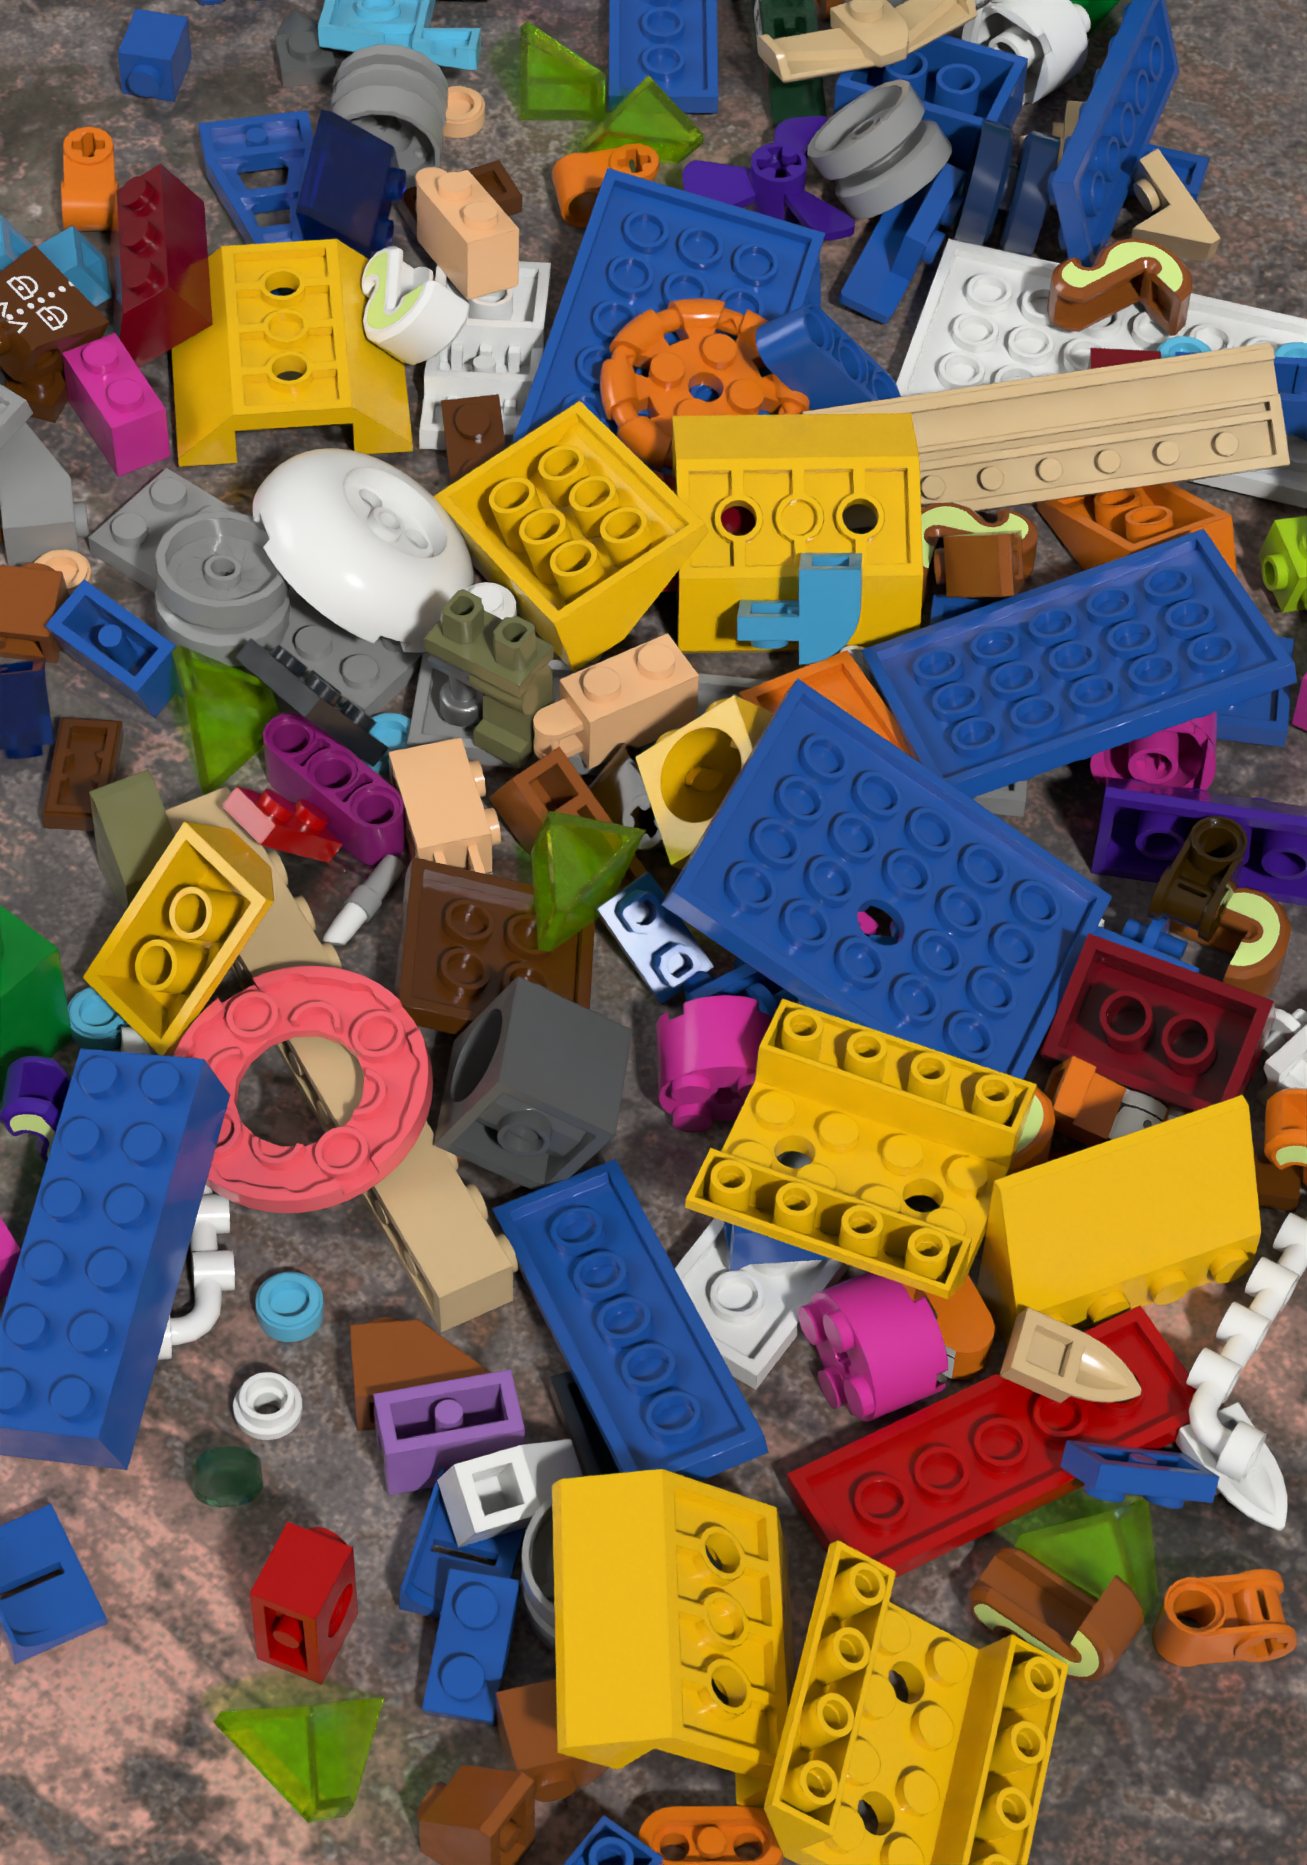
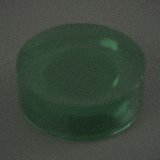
(227, 1476)

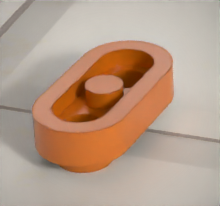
(712, 1834)

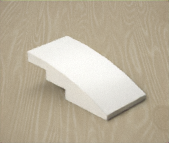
(492, 353)

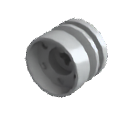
(397, 99)

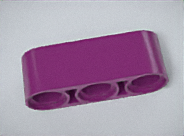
(317, 768)

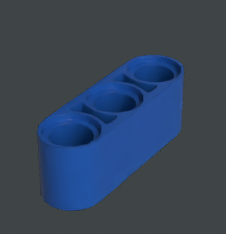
(821, 360)

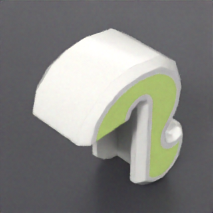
(409, 310)

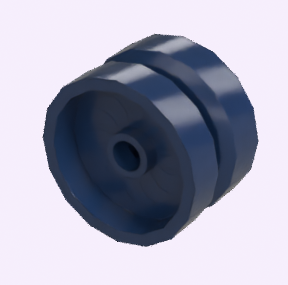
(1006, 188)

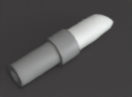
(364, 901)

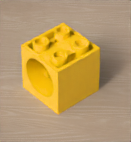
(695, 768)

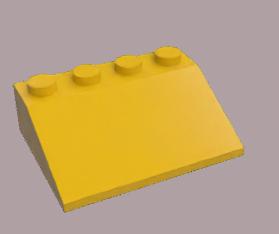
(574, 532)
(1125, 1222)

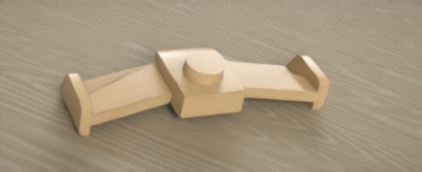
(864, 37)

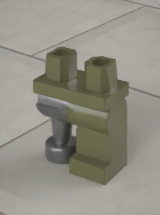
(494, 675)

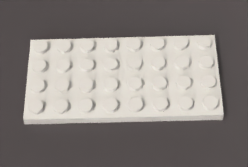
(993, 326)

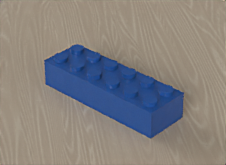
(105, 1255)

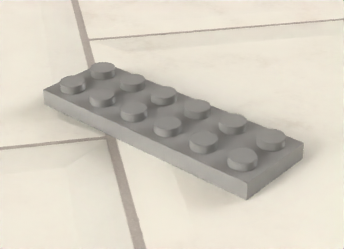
(360, 669)

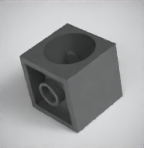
(533, 1086)

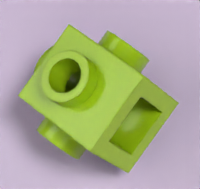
(1285, 563)

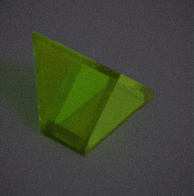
(557, 81)
(649, 119)
(220, 714)
(576, 869)
(1098, 1547)
(308, 1750)

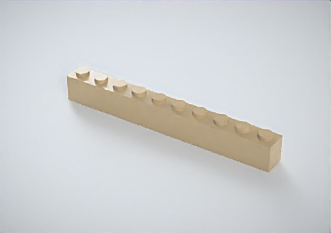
(422, 1204)

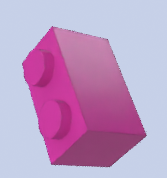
(116, 404)

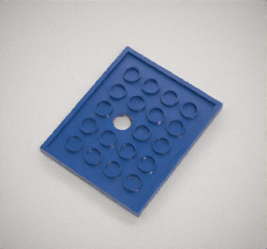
(851, 822)

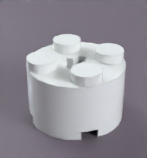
(1043, 31)

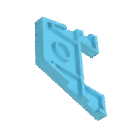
(406, 23)

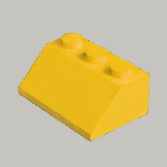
(182, 932)

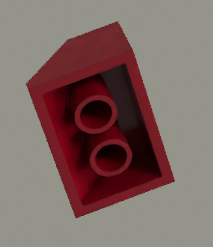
(158, 265)

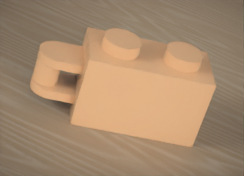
(466, 232)
(619, 702)
(444, 805)

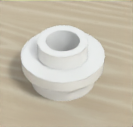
(262, 1390)

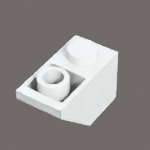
(504, 1488)

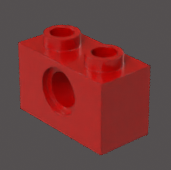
(304, 1601)

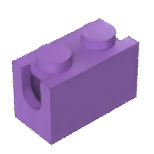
(444, 1426)

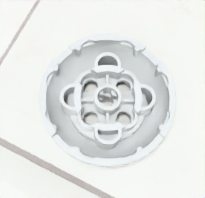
(363, 544)

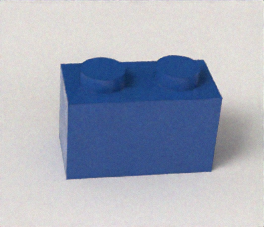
(116, 647)

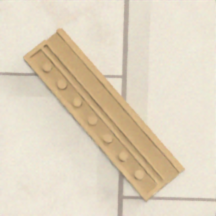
(1092, 430)

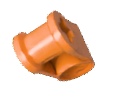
(580, 176)
(89, 180)
(1237, 1616)

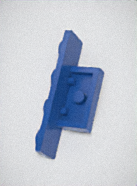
(900, 244)

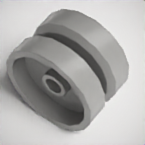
(879, 149)
(219, 586)

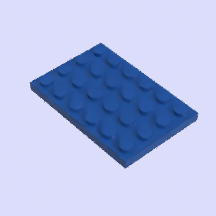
(657, 248)
(1078, 666)

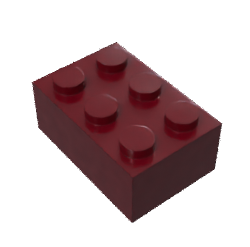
(1159, 1027)

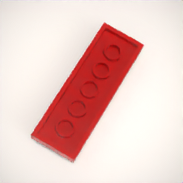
(984, 1455)

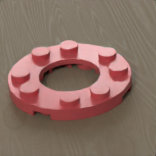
(346, 1158)

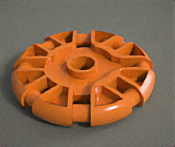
(674, 369)

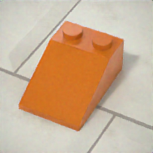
(1129, 521)

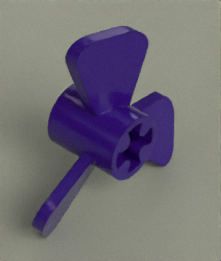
(773, 182)

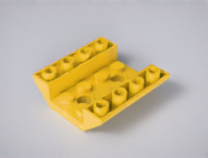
(231, 369)
(797, 482)
(878, 1128)
(654, 1621)
(946, 1772)

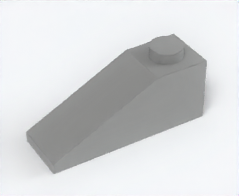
(37, 501)

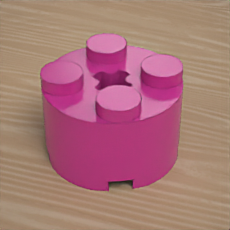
(1172, 757)
(709, 1059)
(874, 1345)

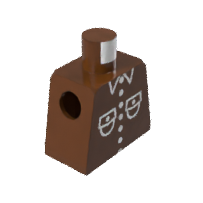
(42, 317)

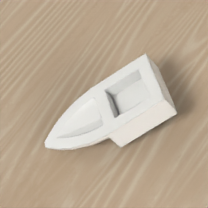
(1262, 1491)

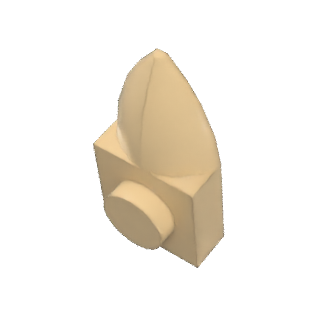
(1064, 1362)

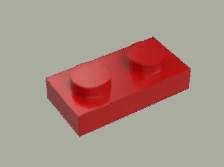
(284, 824)

